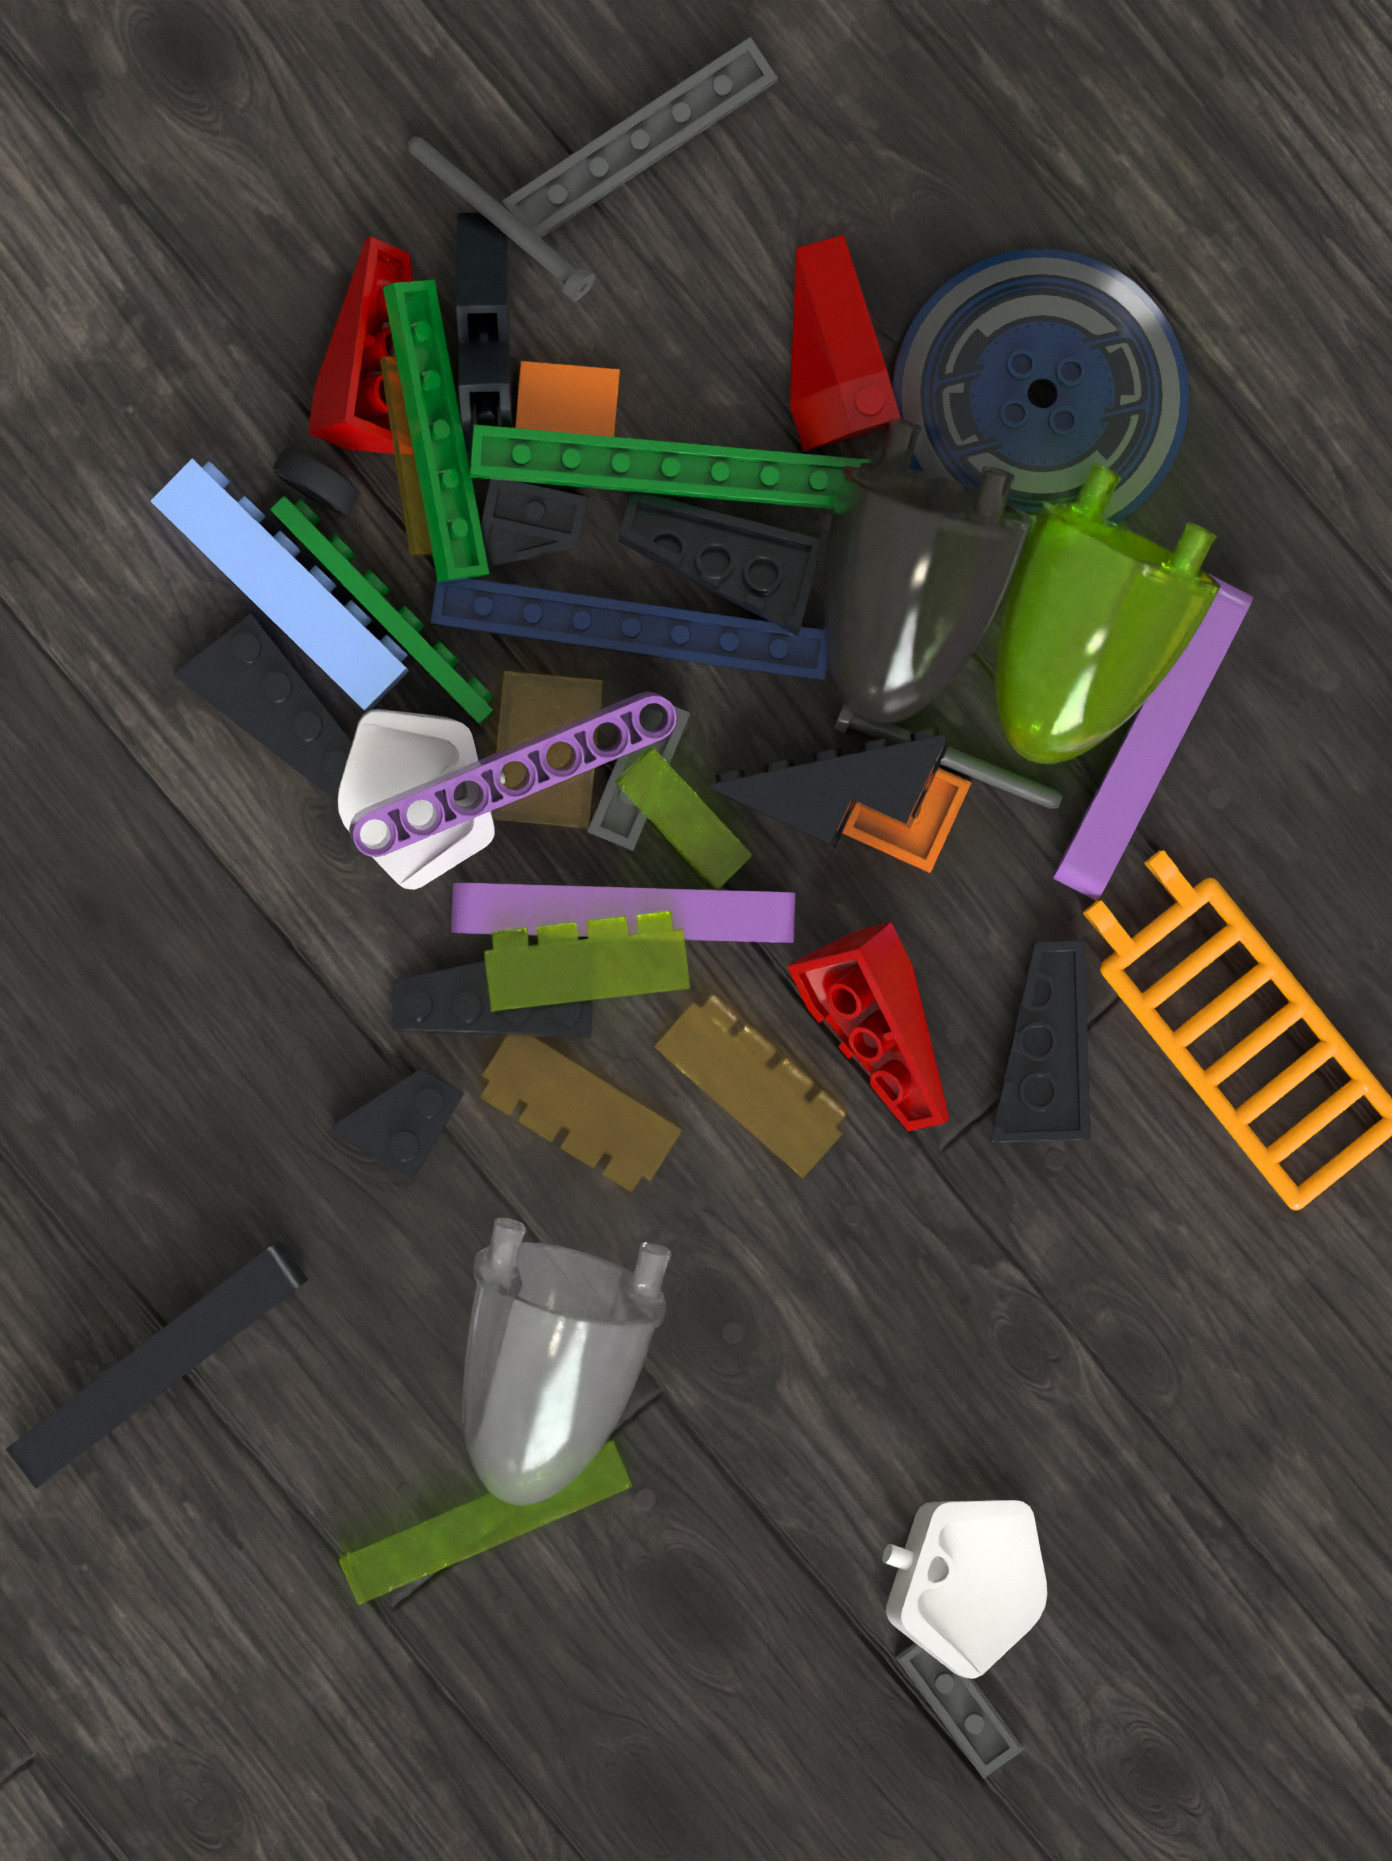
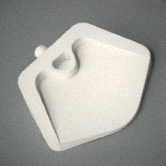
(396, 754)
(968, 1581)

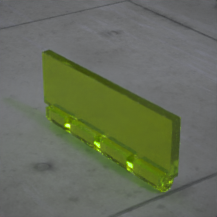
(586, 969)

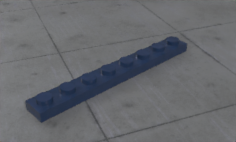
(629, 628)

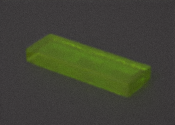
(683, 818)

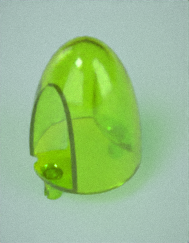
(1093, 624)

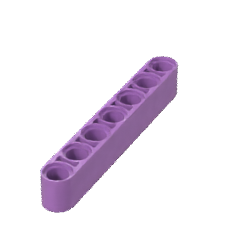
(1148, 750)
(537, 776)
(701, 913)

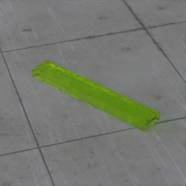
(473, 1529)

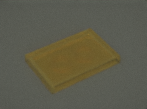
(532, 707)

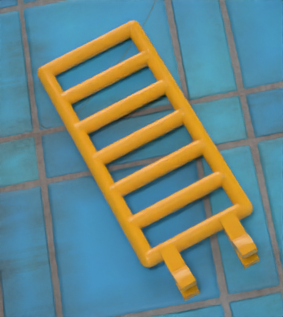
(1205, 1082)

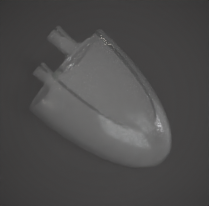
(552, 1358)

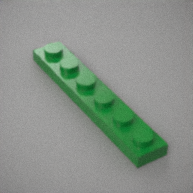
(436, 430)
(370, 593)

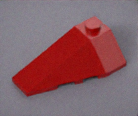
(836, 363)
(350, 391)
(875, 1007)

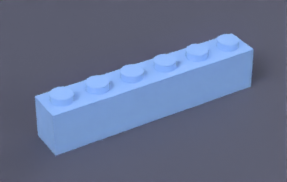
(280, 585)

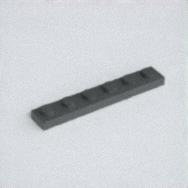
(642, 139)

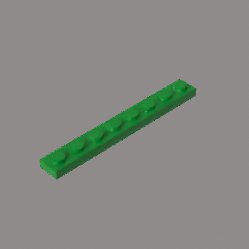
(656, 466)

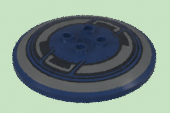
(1054, 322)

